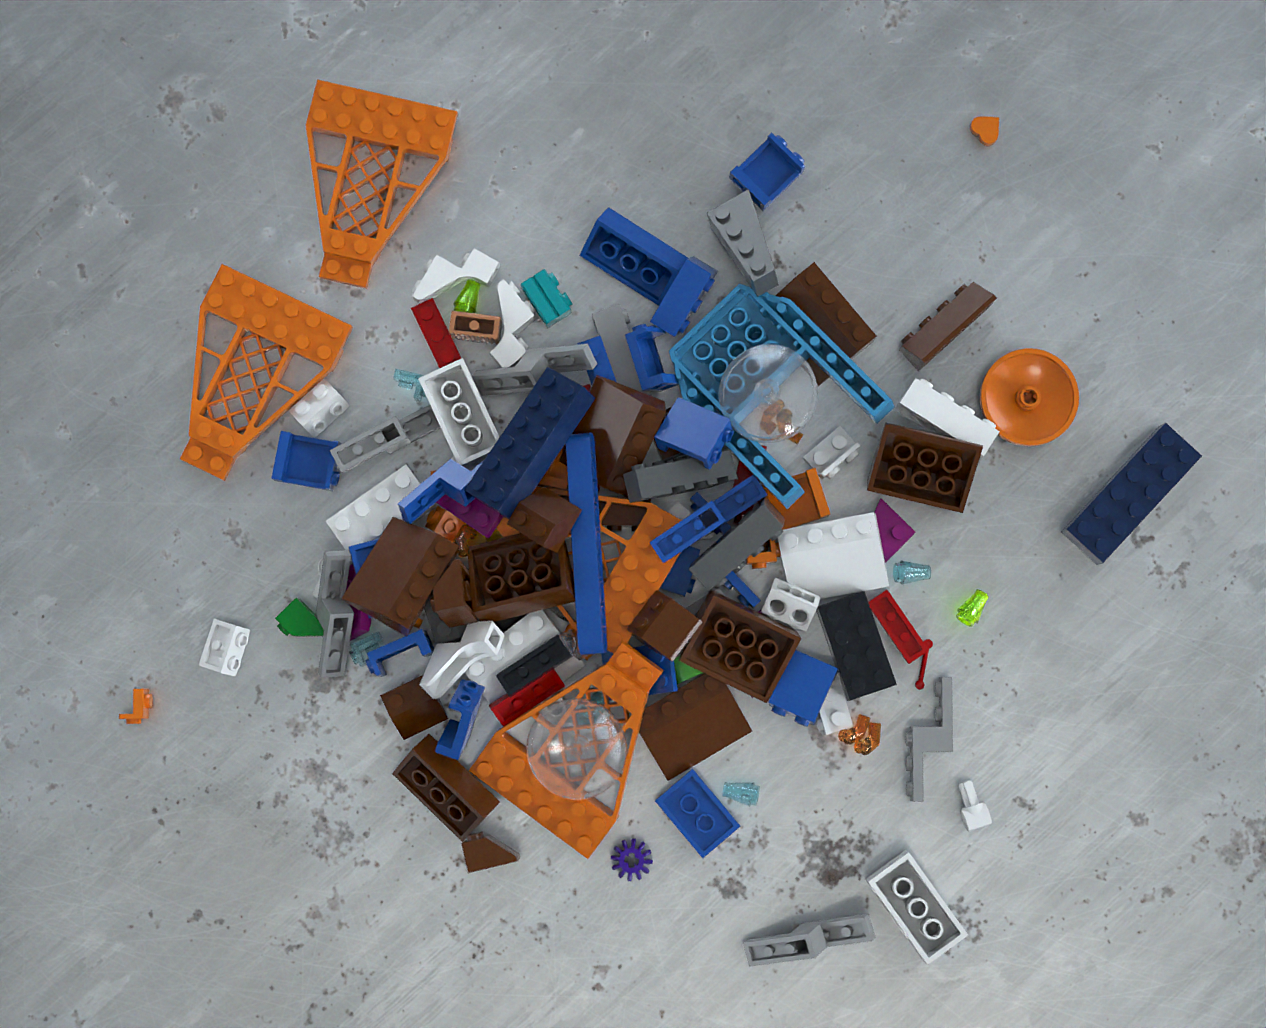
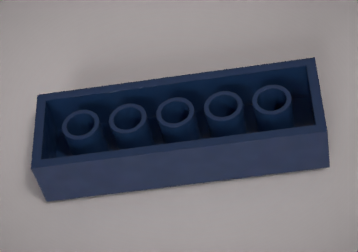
(530, 442)
(1131, 494)

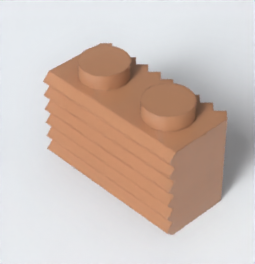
(475, 327)

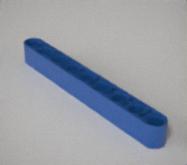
(586, 545)

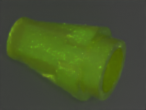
(468, 297)
(971, 610)

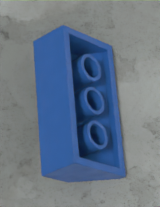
(632, 255)

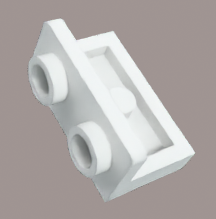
(319, 408)

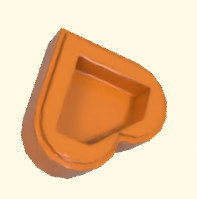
(986, 129)

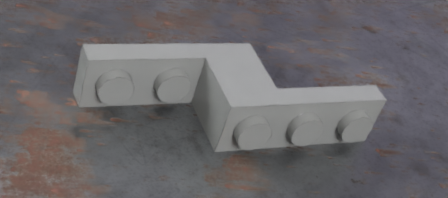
(531, 367)
(385, 437)
(334, 613)
(930, 739)
(809, 940)

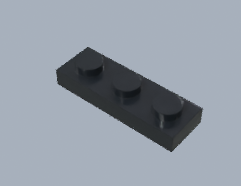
(533, 666)

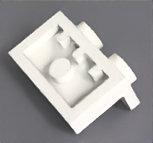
(831, 453)
(224, 647)
(834, 711)

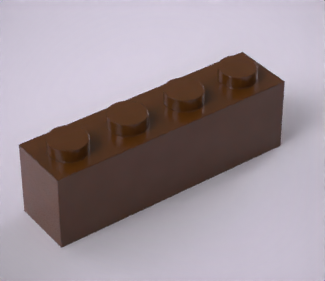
(621, 515)

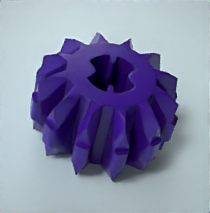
(625, 864)

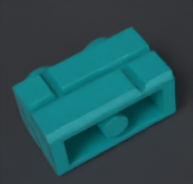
(546, 298)

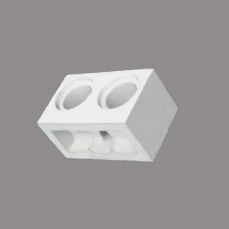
(793, 599)

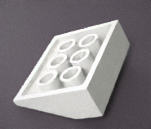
(835, 556)
(519, 641)

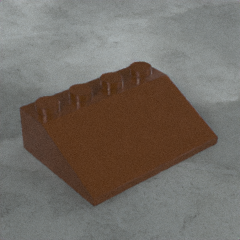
(830, 312)
(622, 430)
(923, 467)
(400, 574)
(518, 578)
(740, 646)
(692, 725)

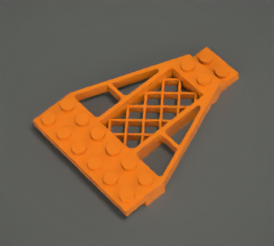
(382, 123)
(276, 319)
(634, 575)
(507, 770)

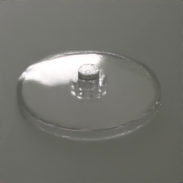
(768, 393)
(576, 748)

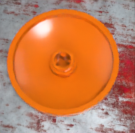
(1029, 397)

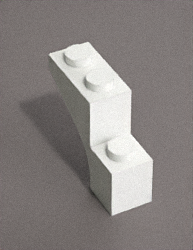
(443, 275)
(516, 317)
(453, 659)

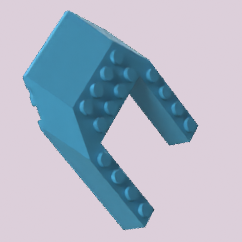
(752, 321)

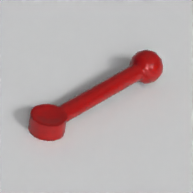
(920, 684)

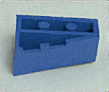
(684, 296)

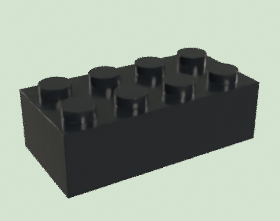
(855, 646)

